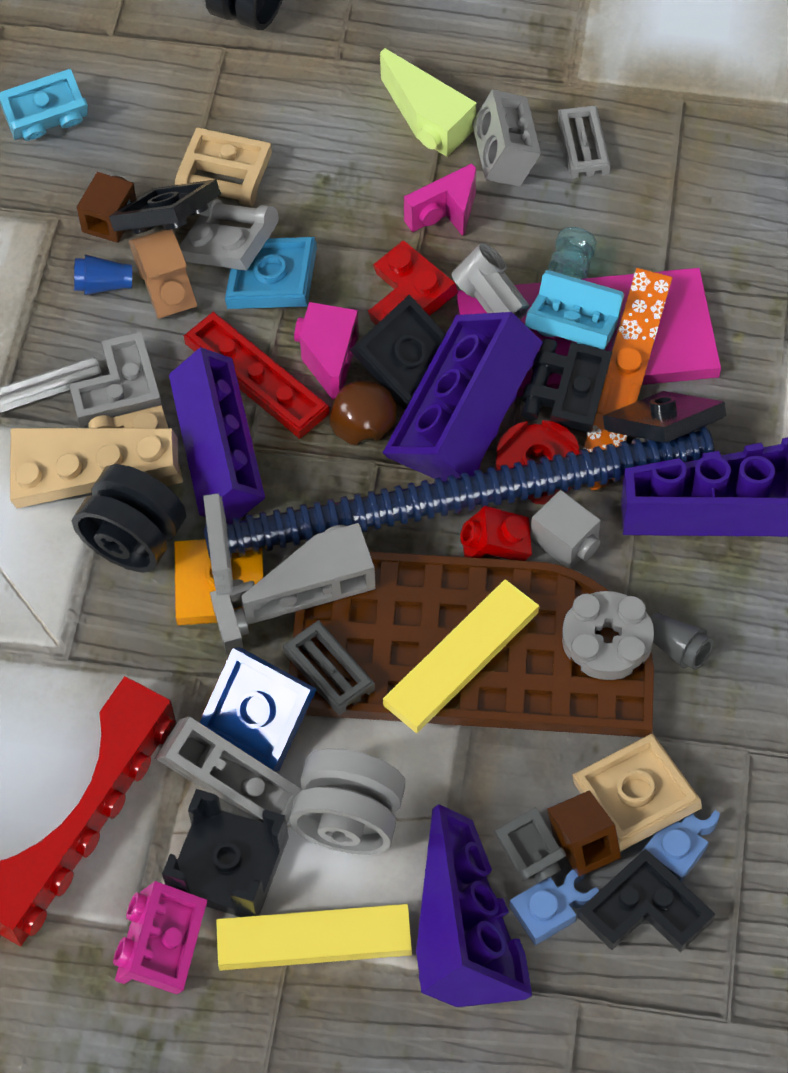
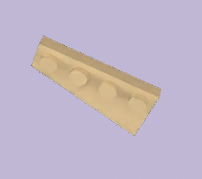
(68, 461)

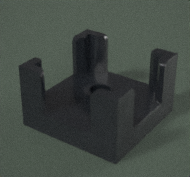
(228, 857)

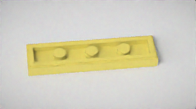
(460, 656)
(313, 937)

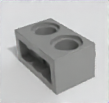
(506, 138)

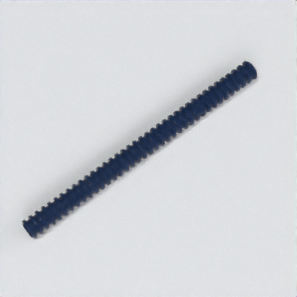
(460, 492)

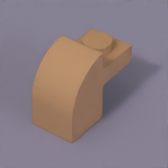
(164, 272)

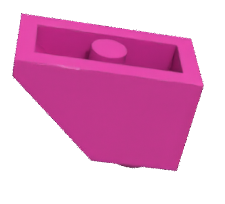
(325, 343)

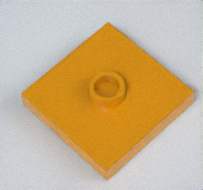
(196, 581)

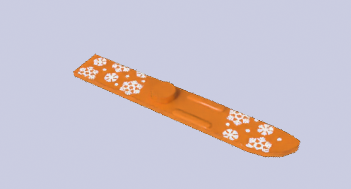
(630, 353)

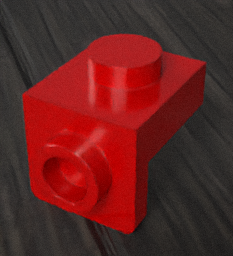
(497, 534)

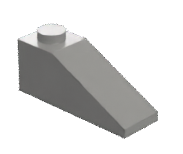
(319, 572)
(226, 770)

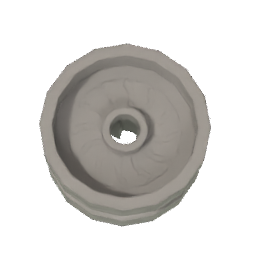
(348, 801)

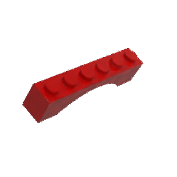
(131, 730)

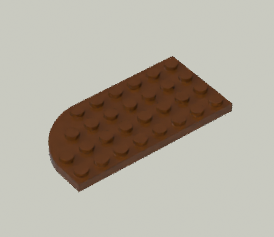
(522, 687)

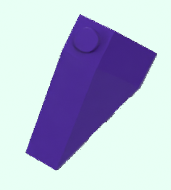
(462, 935)

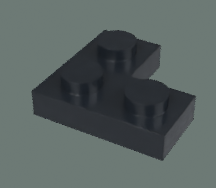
(646, 892)

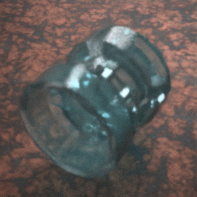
(573, 251)

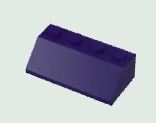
(464, 395)

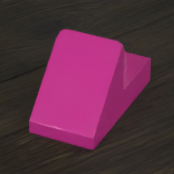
(447, 197)

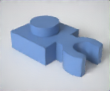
(680, 844)
(548, 908)

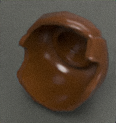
(362, 412)

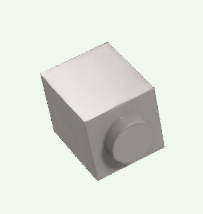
(566, 530)

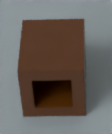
(101, 199)
(584, 833)

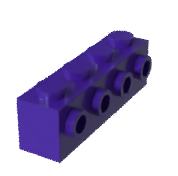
(216, 433)

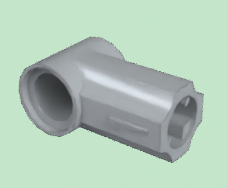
(484, 278)

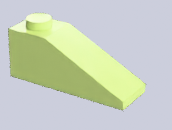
(431, 108)

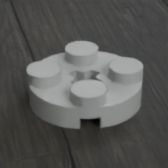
(611, 610)

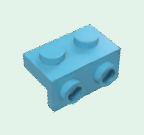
(43, 105)
(575, 310)

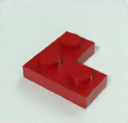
(414, 275)

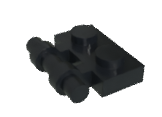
(580, 386)

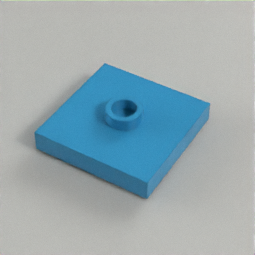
(276, 277)

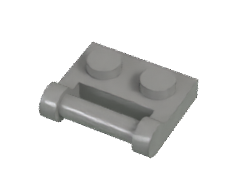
(228, 245)

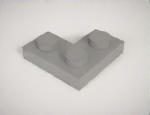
(127, 386)

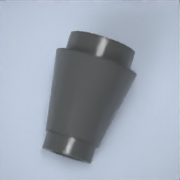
(681, 641)

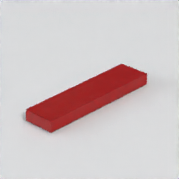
(260, 376)

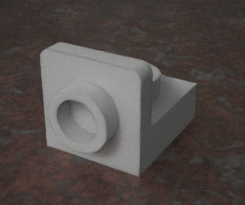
(230, 621)

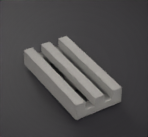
(587, 165)
(218, 544)

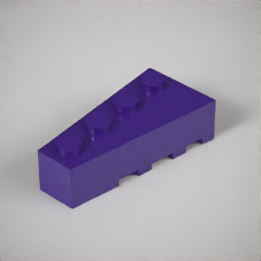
(710, 496)

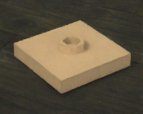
(639, 790)

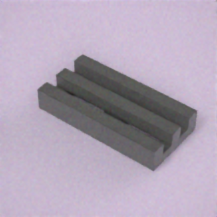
(350, 693)

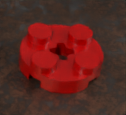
(534, 440)

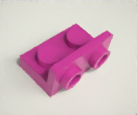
(160, 937)

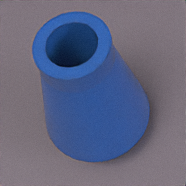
(100, 275)

